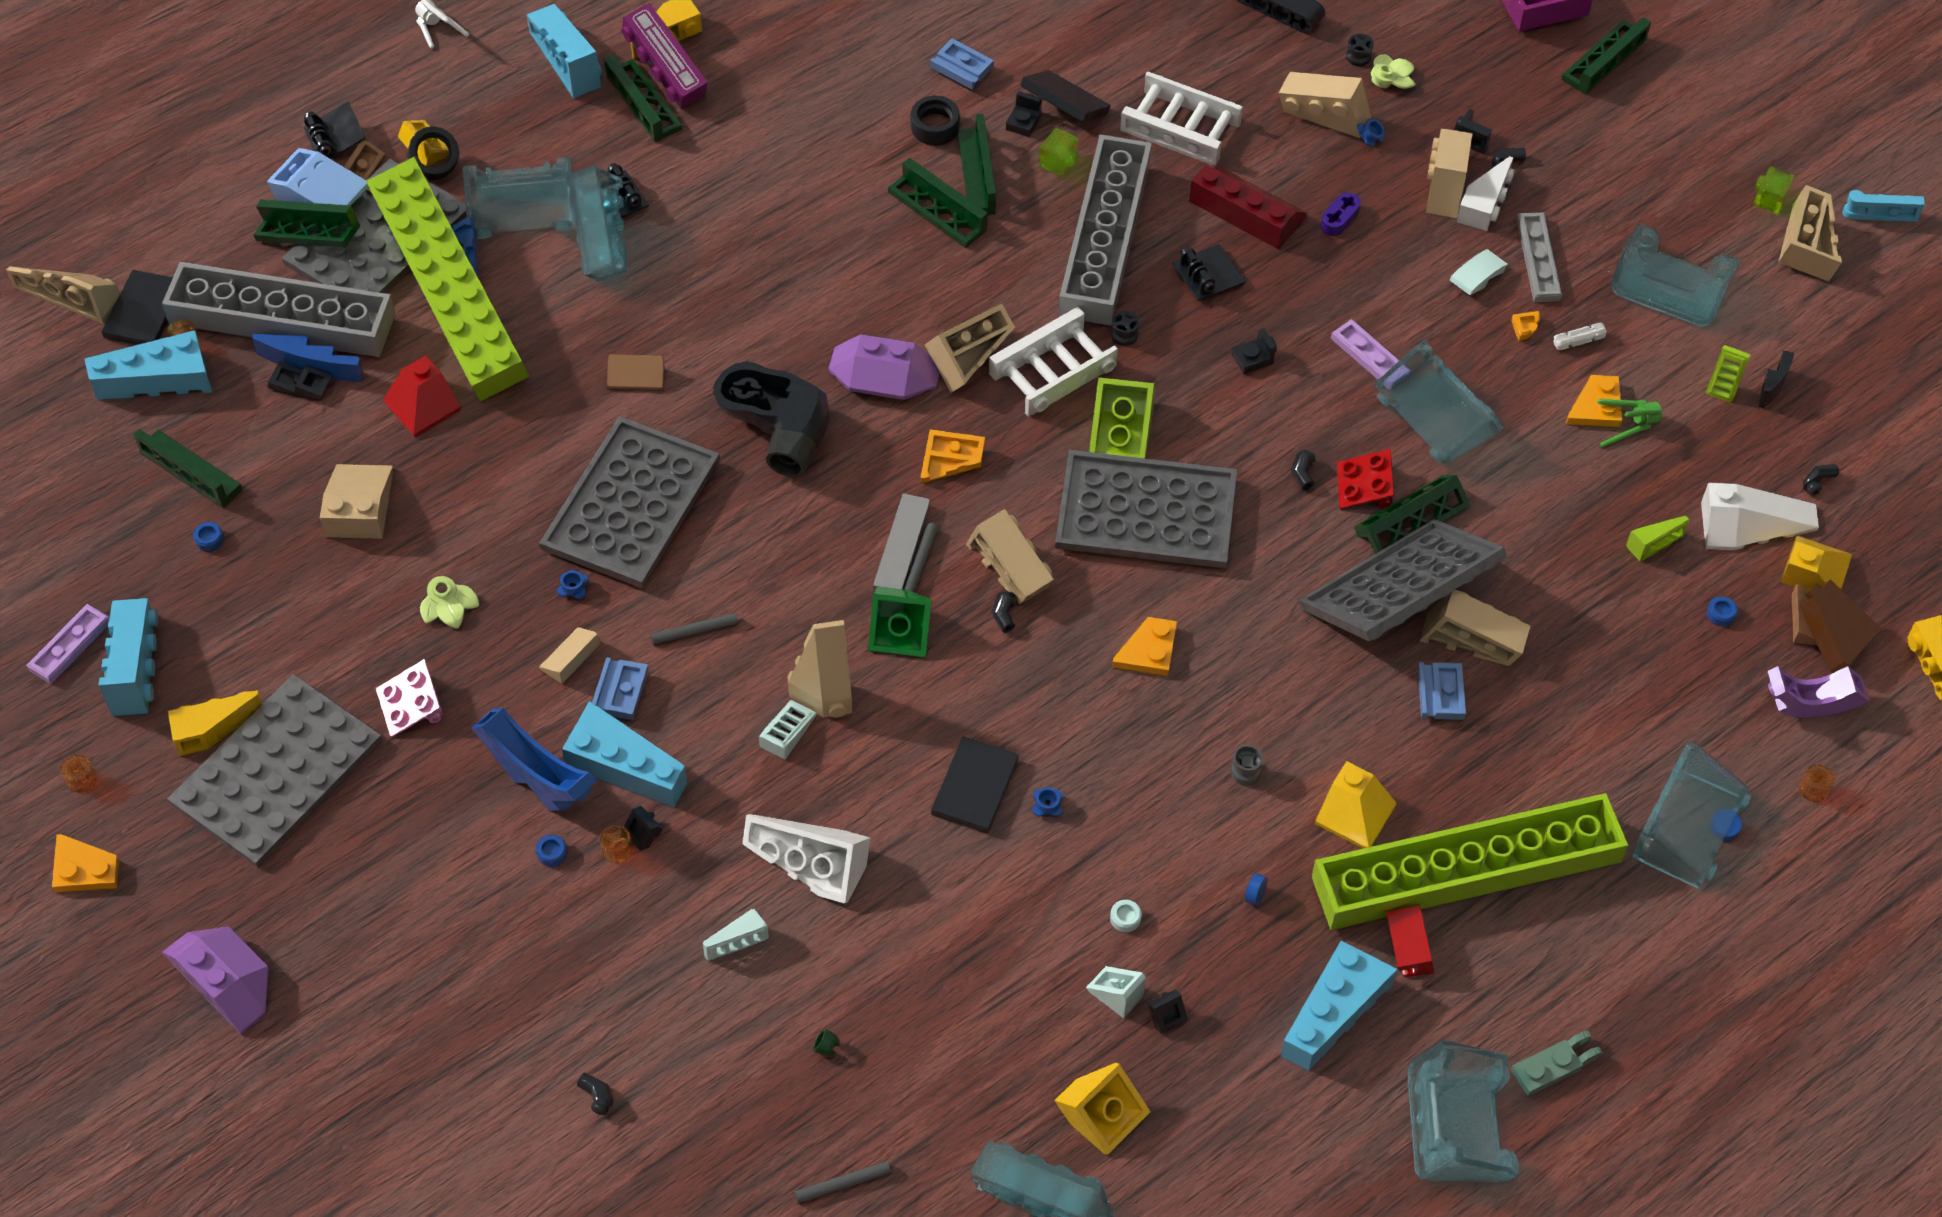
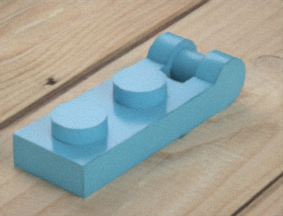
(1883, 207)

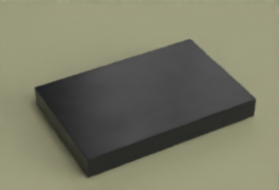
(1065, 95)
(139, 309)
(975, 784)

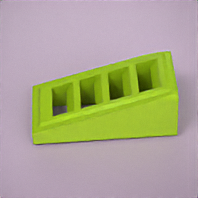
(1727, 374)
(1655, 537)

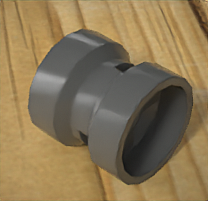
(1244, 758)

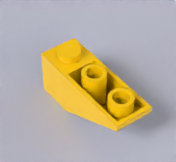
(680, 18)
(1926, 642)
(207, 723)

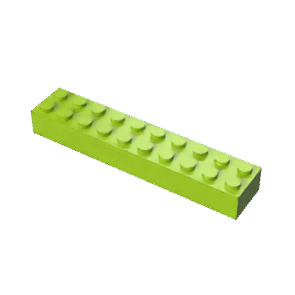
(447, 279)
(1469, 861)

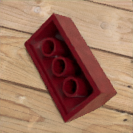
(1245, 205)

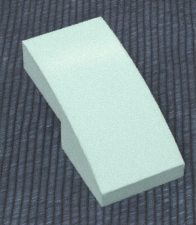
(1477, 271)

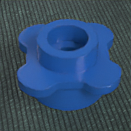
(1371, 131)
(572, 578)
(1051, 795)

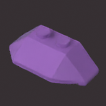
(884, 367)
(224, 973)

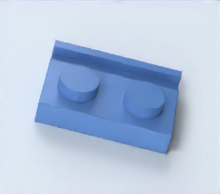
(962, 63)
(620, 688)
(1441, 691)

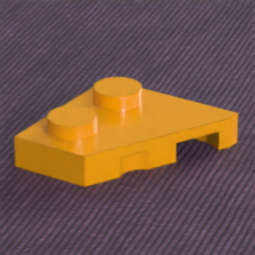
(1590, 413)
(951, 454)
(1148, 648)
(83, 867)

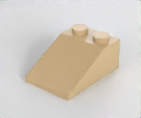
(356, 501)

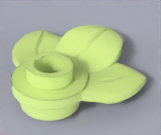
(1392, 72)
(447, 605)

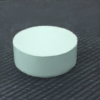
(1125, 916)

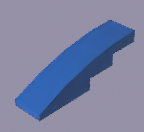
(299, 353)

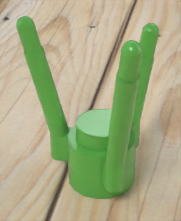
(1643, 414)

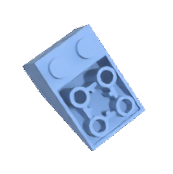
(315, 179)

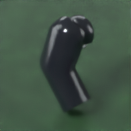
(1518, 154)
(1299, 468)
(1817, 474)
(1000, 609)
(600, 1093)

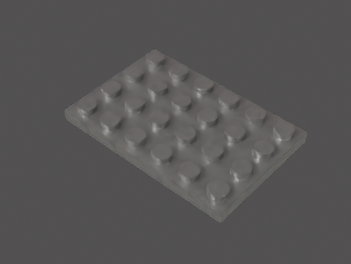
(373, 255)
(630, 502)
(1146, 509)
(1402, 579)
(275, 770)

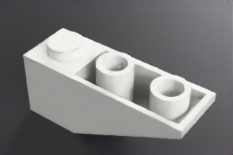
(1482, 196)

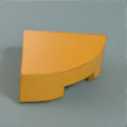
(1525, 324)

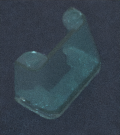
(519, 198)
(1669, 282)
(1437, 404)
(1691, 817)
(1457, 1116)

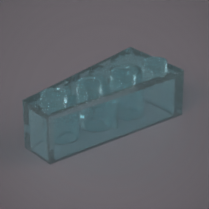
(598, 222)
(1038, 1185)

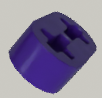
(1336, 211)

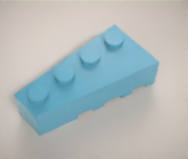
(566, 50)
(150, 368)
(129, 657)
(623, 757)
(1337, 1001)

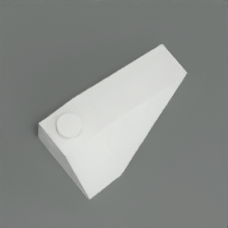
(1746, 515)
(816, 855)

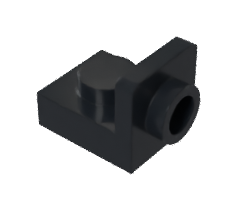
(1025, 114)
(1480, 133)
(1255, 353)

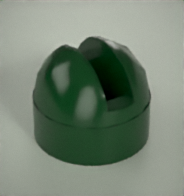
(825, 1042)

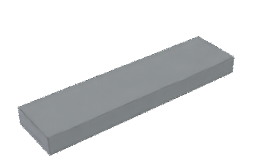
(1539, 257)
(902, 542)

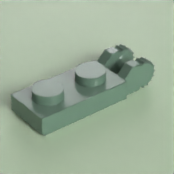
(1554, 1064)

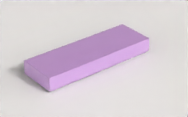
(1364, 349)
(68, 644)

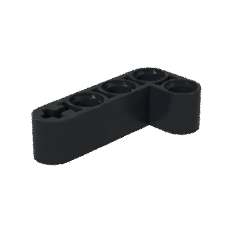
(1297, 14)

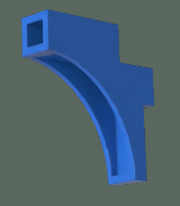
(528, 762)

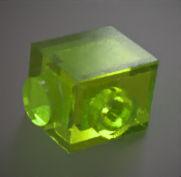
(1058, 151)
(1773, 189)

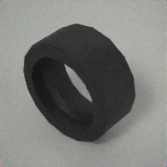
(935, 105)
(444, 136)

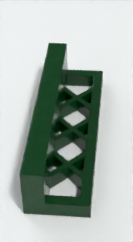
(1607, 60)
(637, 101)
(977, 166)
(950, 201)
(309, 218)
(188, 467)
(1410, 504)

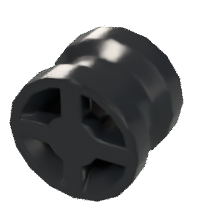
(1359, 50)
(1130, 323)

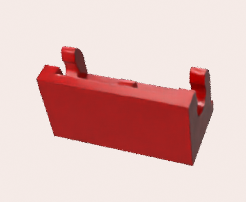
(1410, 941)

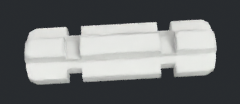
(1579, 336)

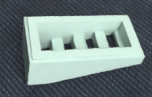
(783, 748)
(739, 934)

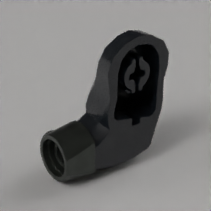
(779, 405)

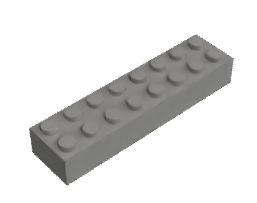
(1105, 228)
(275, 305)

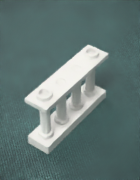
(1175, 137)
(1048, 339)

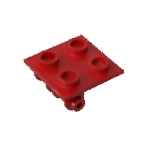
(1366, 480)

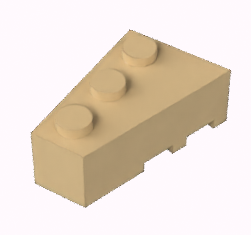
(1326, 100)
(1448, 172)
(1811, 236)
(968, 345)
(1011, 556)
(1475, 627)

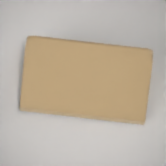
(570, 654)

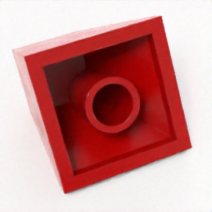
(421, 397)

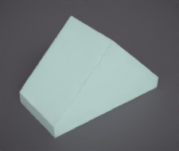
(1118, 989)

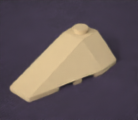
(73, 291)
(822, 672)

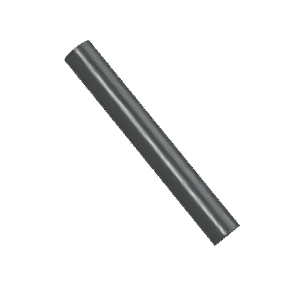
(921, 557)
(694, 628)
(842, 1182)

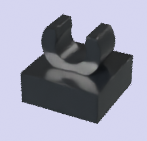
(642, 827)
(1167, 1011)

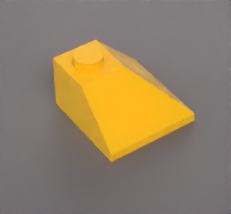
(1814, 564)
(1356, 807)
(1103, 1106)

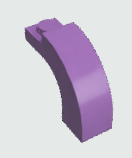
(1818, 696)

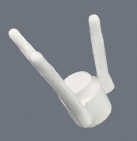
(431, 15)

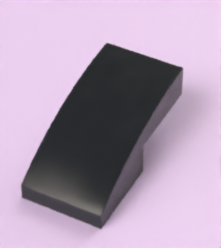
(1775, 379)
(297, 382)

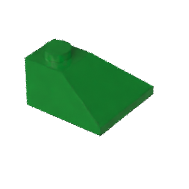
(899, 622)

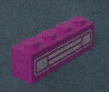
(664, 56)

